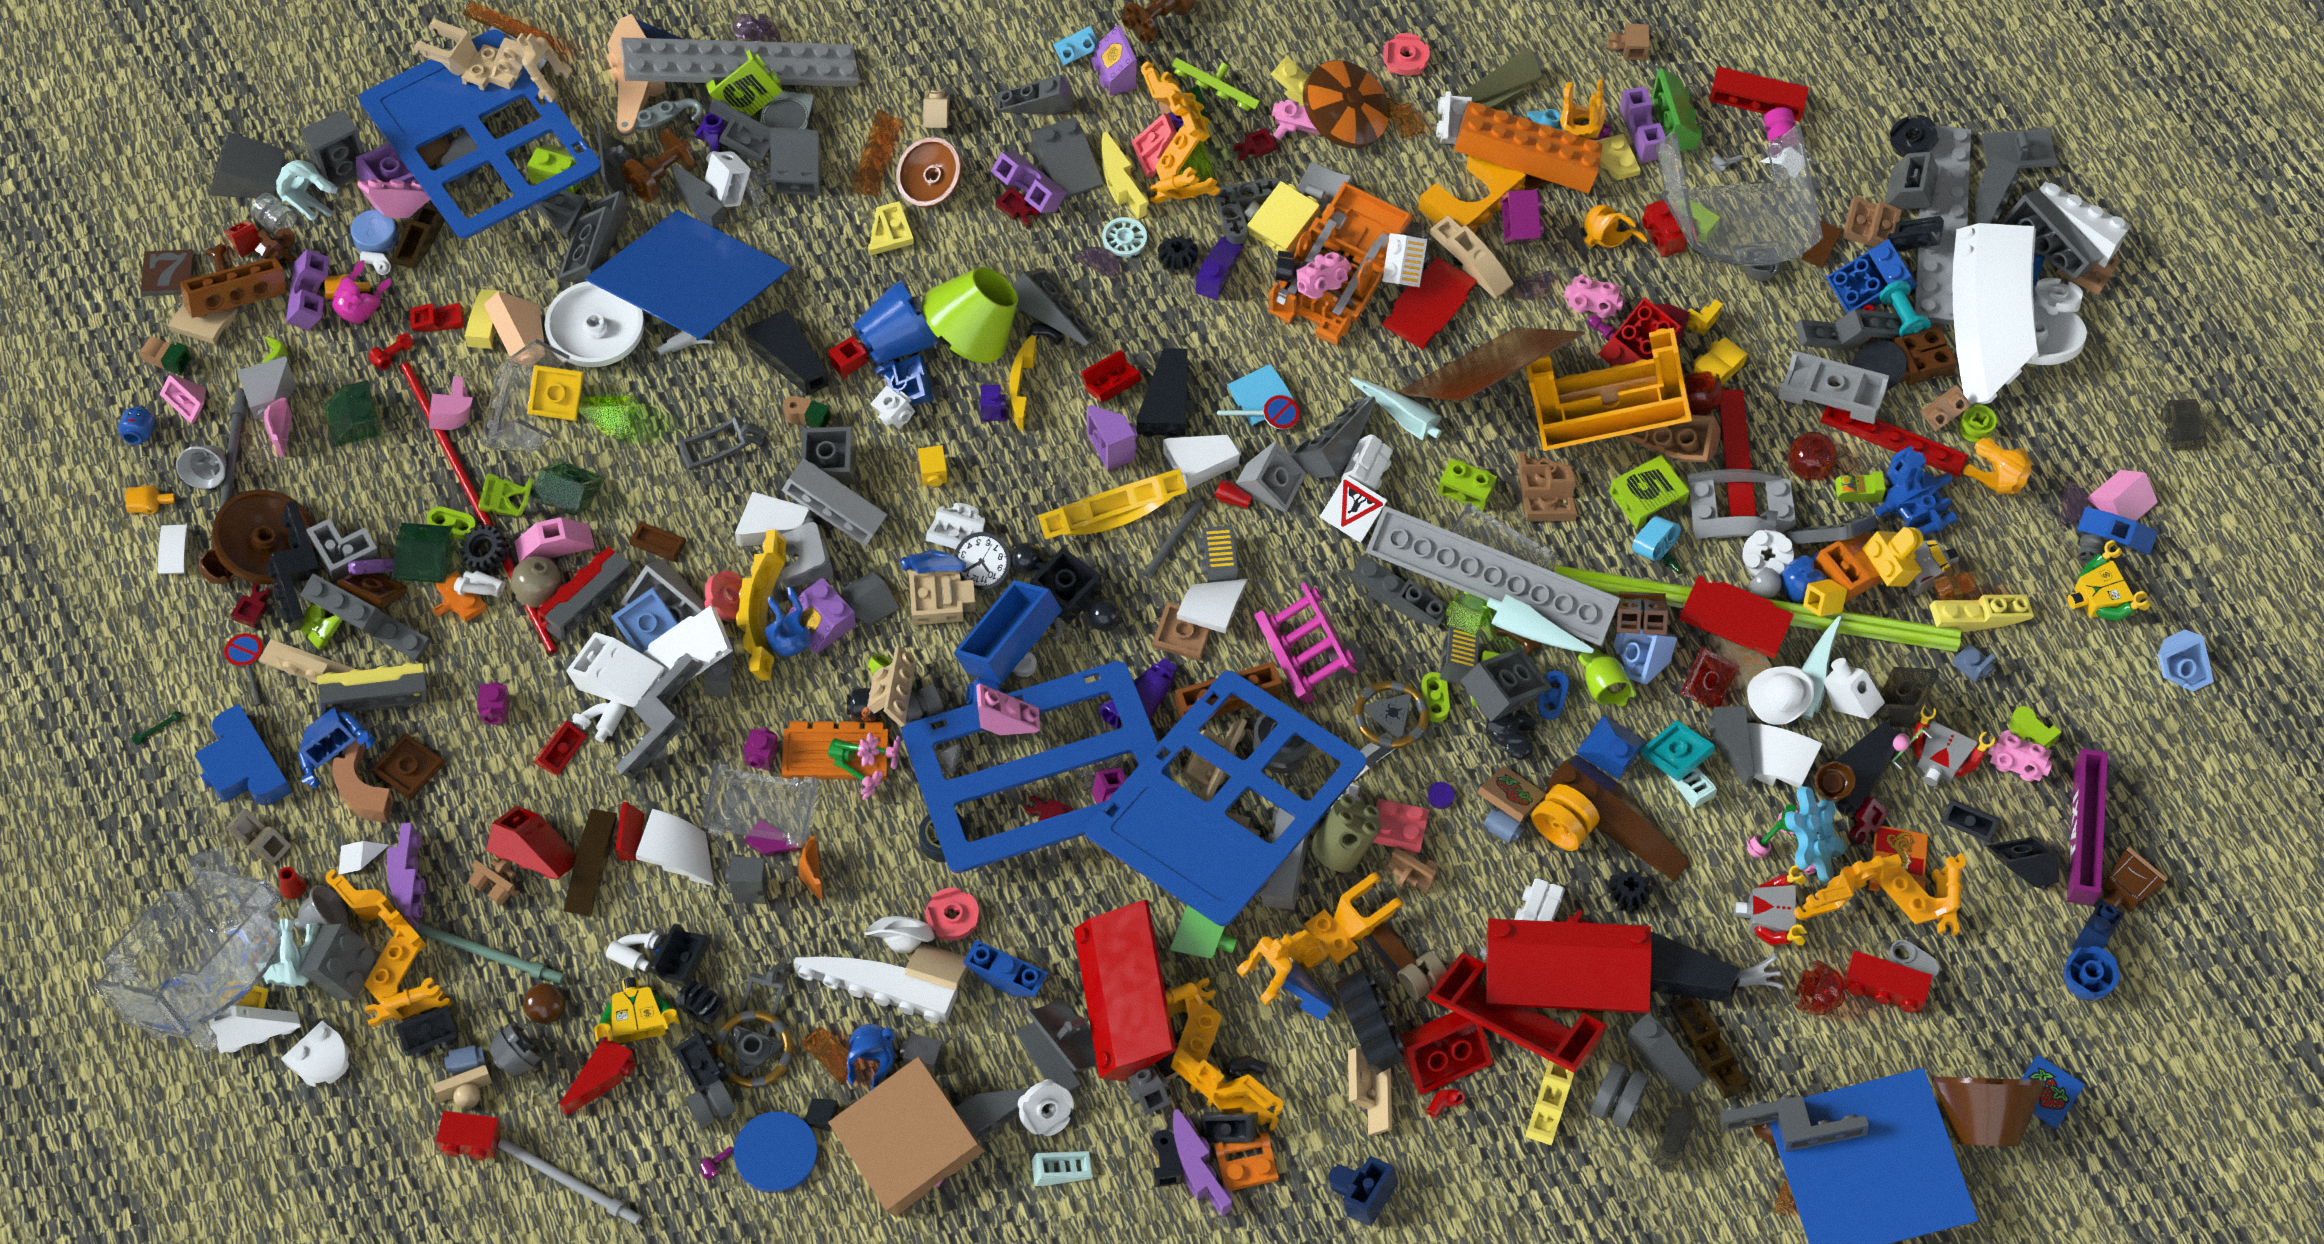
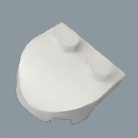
(954, 524)
(319, 1056)

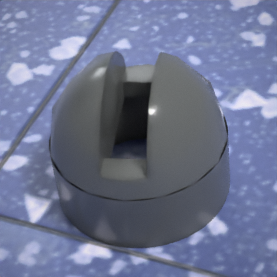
(1771, 520)

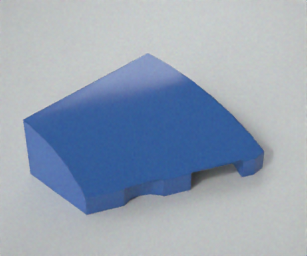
(908, 377)
(1314, 998)

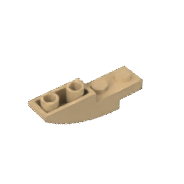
(1474, 254)

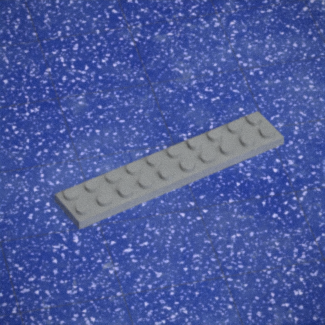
(716, 59)
(1950, 201)
(1492, 573)

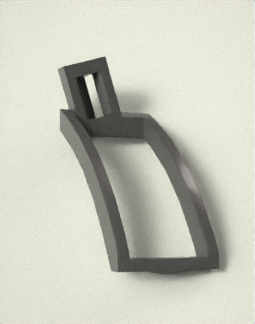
(741, 430)
(769, 980)

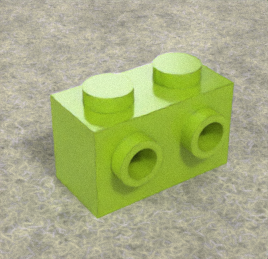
(1467, 484)

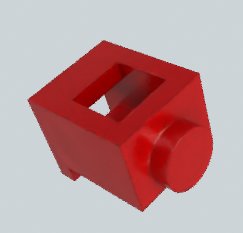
(848, 356)

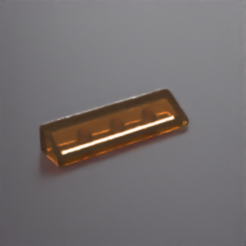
(502, 22)
(876, 154)

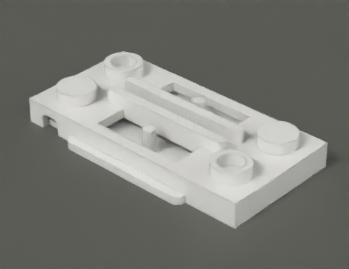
(698, 635)

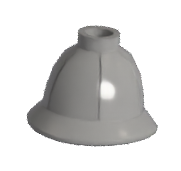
(202, 466)
(321, 907)

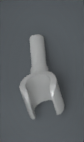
(1721, 164)

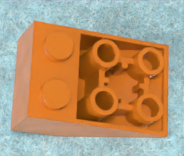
(1849, 565)

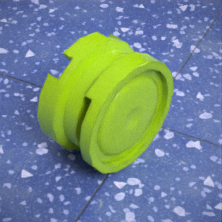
(1977, 423)

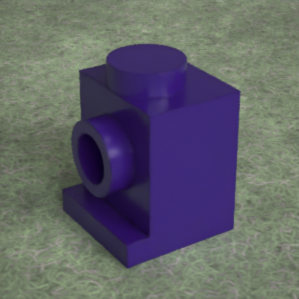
(992, 403)

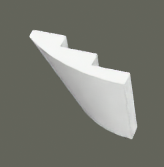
(1212, 603)
(1781, 754)
(676, 847)

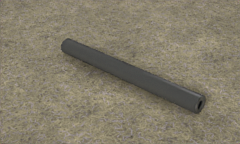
(1173, 538)

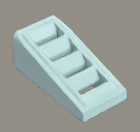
(1696, 799)
(1062, 1176)

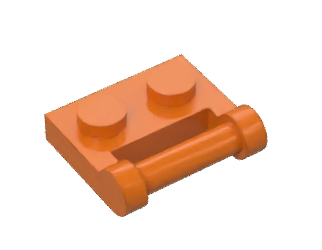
(1249, 1170)

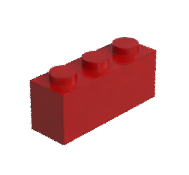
(1887, 982)

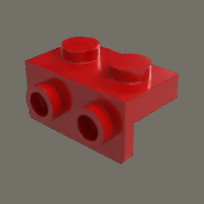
(1110, 377)

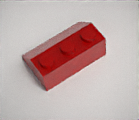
(1444, 1051)

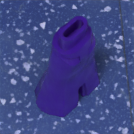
(1152, 688)

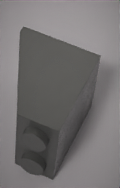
(246, 168)

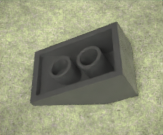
(1067, 157)
(1505, 683)

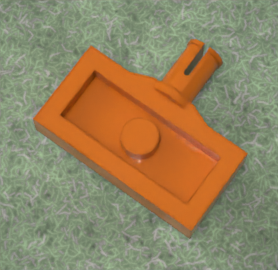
(465, 606)

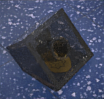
(1906, 694)

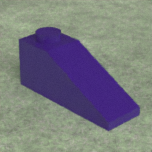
(1217, 268)

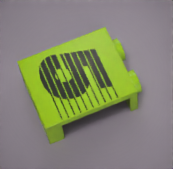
(748, 86)
(1648, 490)

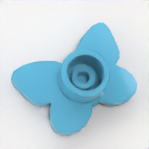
(1548, 117)

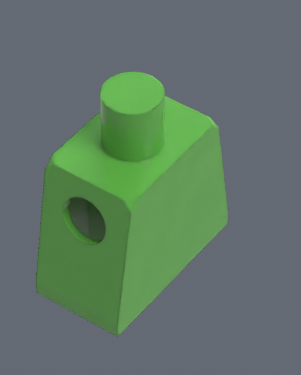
(1201, 936)

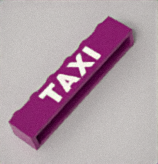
(2087, 827)

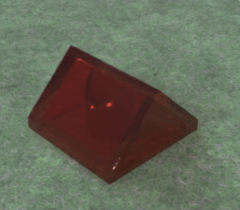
(1709, 679)

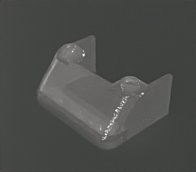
(506, 420)

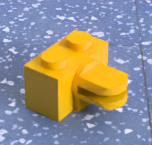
(1894, 555)

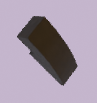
(418, 237)

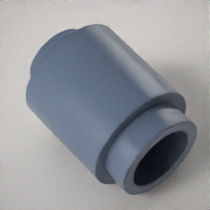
(1504, 826)
(464, 1059)

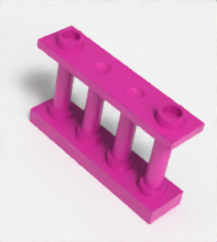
(1281, 644)

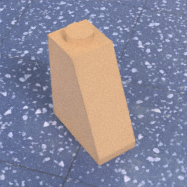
(515, 320)

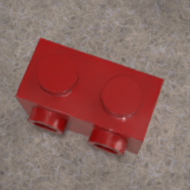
(1663, 229)
(468, 1135)

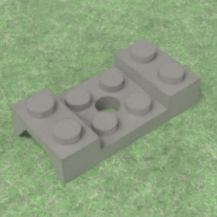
(1859, 389)

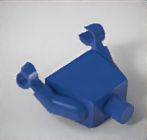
(327, 738)

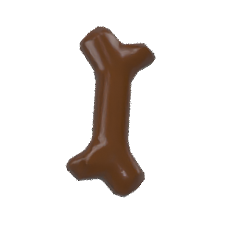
(217, 254)
(1529, 645)

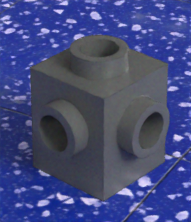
(1149, 1090)

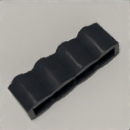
(1369, 1020)

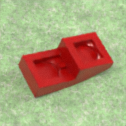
(429, 318)

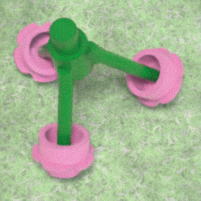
(1760, 846)

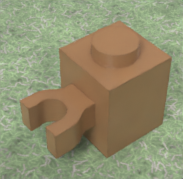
(1633, 41)

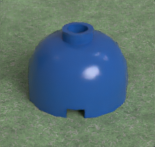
(2091, 973)

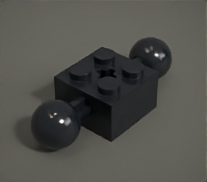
(1071, 584)

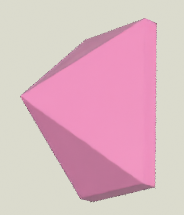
(184, 396)

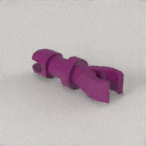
(1595, 322)

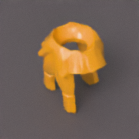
(1574, 113)
(2009, 467)

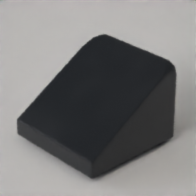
(820, 1113)

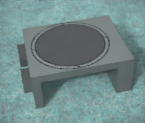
(789, 110)

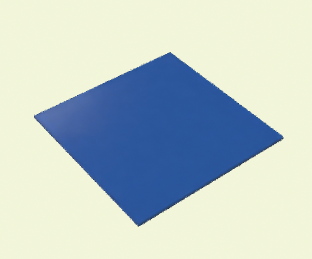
(688, 274)
(1882, 1184)

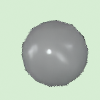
(1766, 583)

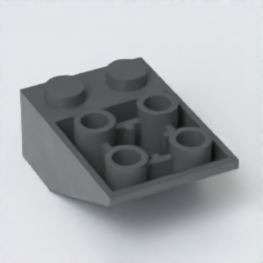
(795, 161)
(1995, 189)

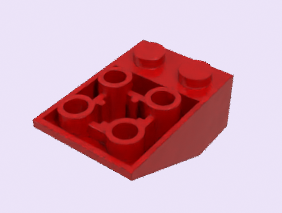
(1632, 338)
(530, 843)

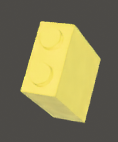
(1284, 218)

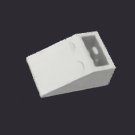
(613, 670)

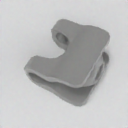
(813, 556)

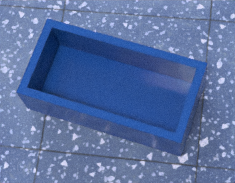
(1007, 631)

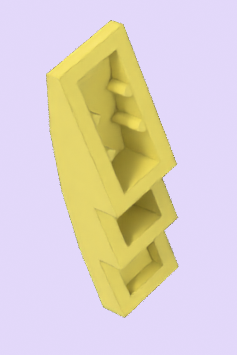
(1549, 1104)

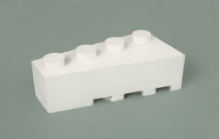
(2097, 226)

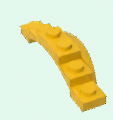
(1113, 506)
(755, 605)

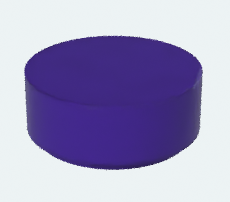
(1440, 795)

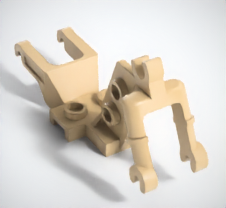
(492, 64)

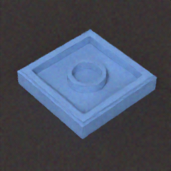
(644, 620)

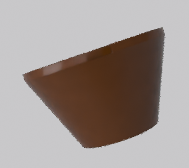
(1988, 1108)

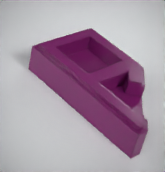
(768, 846)

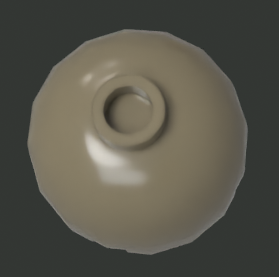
(535, 580)

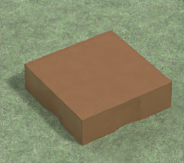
(906, 1136)

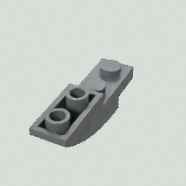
(1397, 594)

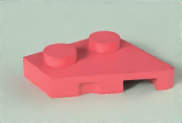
(1153, 143)

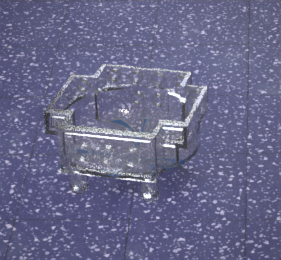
(193, 956)

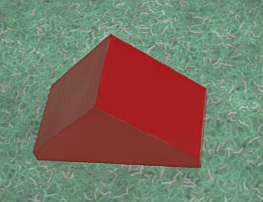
(243, 237)

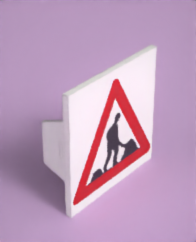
(1353, 508)

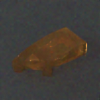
(1405, 119)

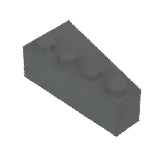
(2055, 235)

